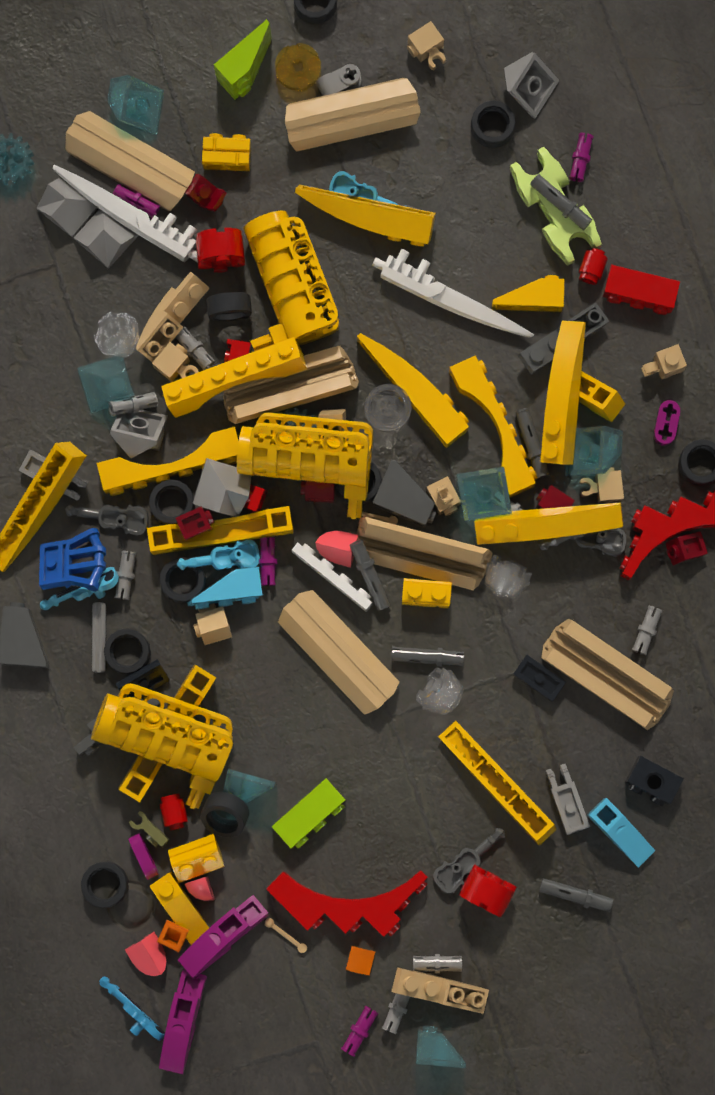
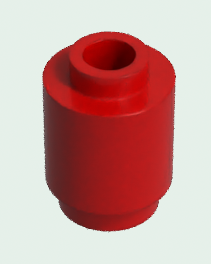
(592, 266)
(173, 812)

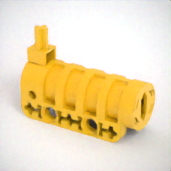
(287, 280)
(310, 453)
(167, 735)

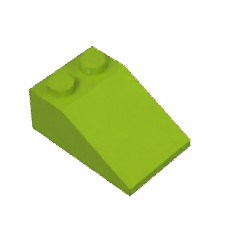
(241, 64)

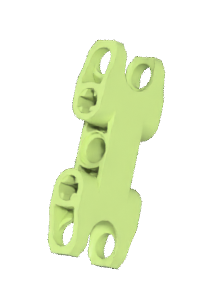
(560, 229)

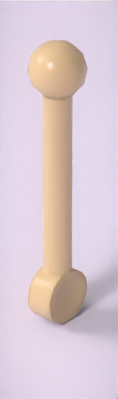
(393, 520)
(301, 946)

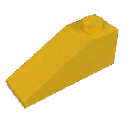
(540, 295)
(600, 397)
(179, 906)

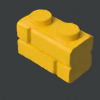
(226, 153)
(426, 593)
(196, 858)

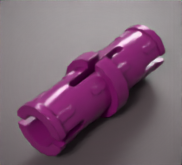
(581, 157)
(136, 200)
(267, 561)
(359, 1031)

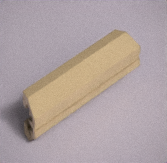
(351, 114)
(127, 160)
(326, 375)
(424, 553)
(338, 651)
(607, 673)

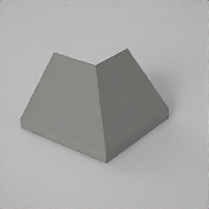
(530, 83)
(65, 206)
(105, 238)
(139, 431)
(222, 488)

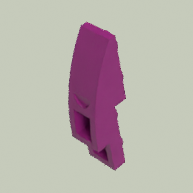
(222, 936)
(181, 1023)

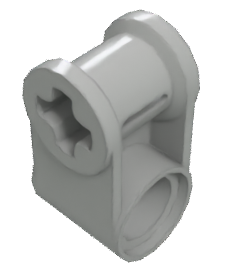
(338, 81)

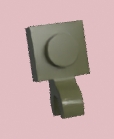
(155, 835)

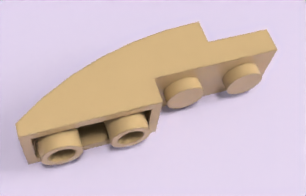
(168, 315)
(440, 990)

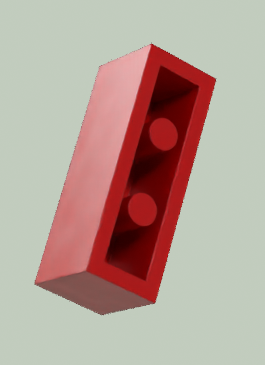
(641, 289)

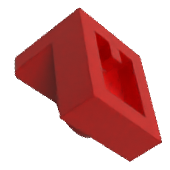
(256, 498)

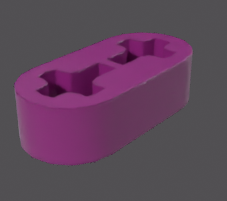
(661, 421)
(143, 856)

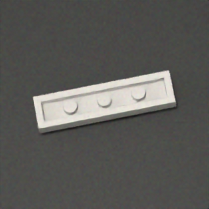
(341, 582)

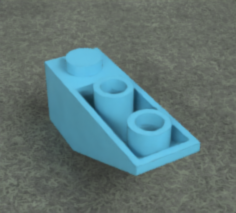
(236, 586)
(621, 832)

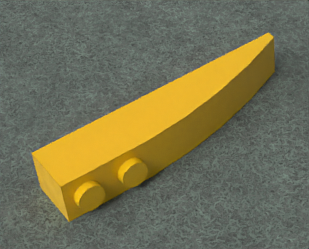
(373, 215)
(563, 395)
(425, 398)
(39, 500)
(548, 523)
(498, 783)

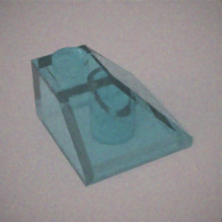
(135, 102)
(105, 382)
(595, 450)
(483, 494)
(247, 786)
(436, 1049)

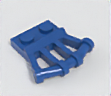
(57, 565)

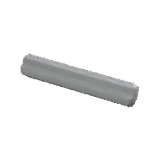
(98, 637)

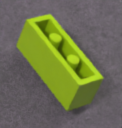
(309, 814)

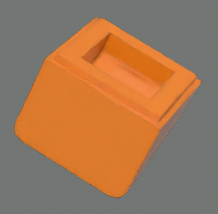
(173, 936)
(360, 960)

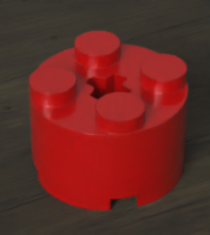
(220, 249)
(487, 891)

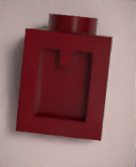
(205, 193)
(195, 522)
(686, 548)

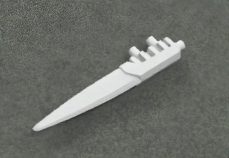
(138, 221)
(423, 286)

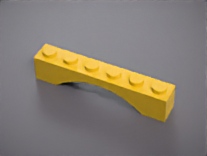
(272, 361)
(472, 382)
(122, 474)
(229, 530)
(144, 770)

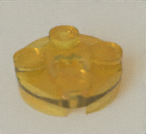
(293, 55)

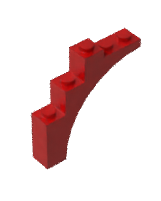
(657, 527)
(379, 910)

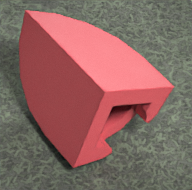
(335, 547)
(200, 889)
(148, 955)

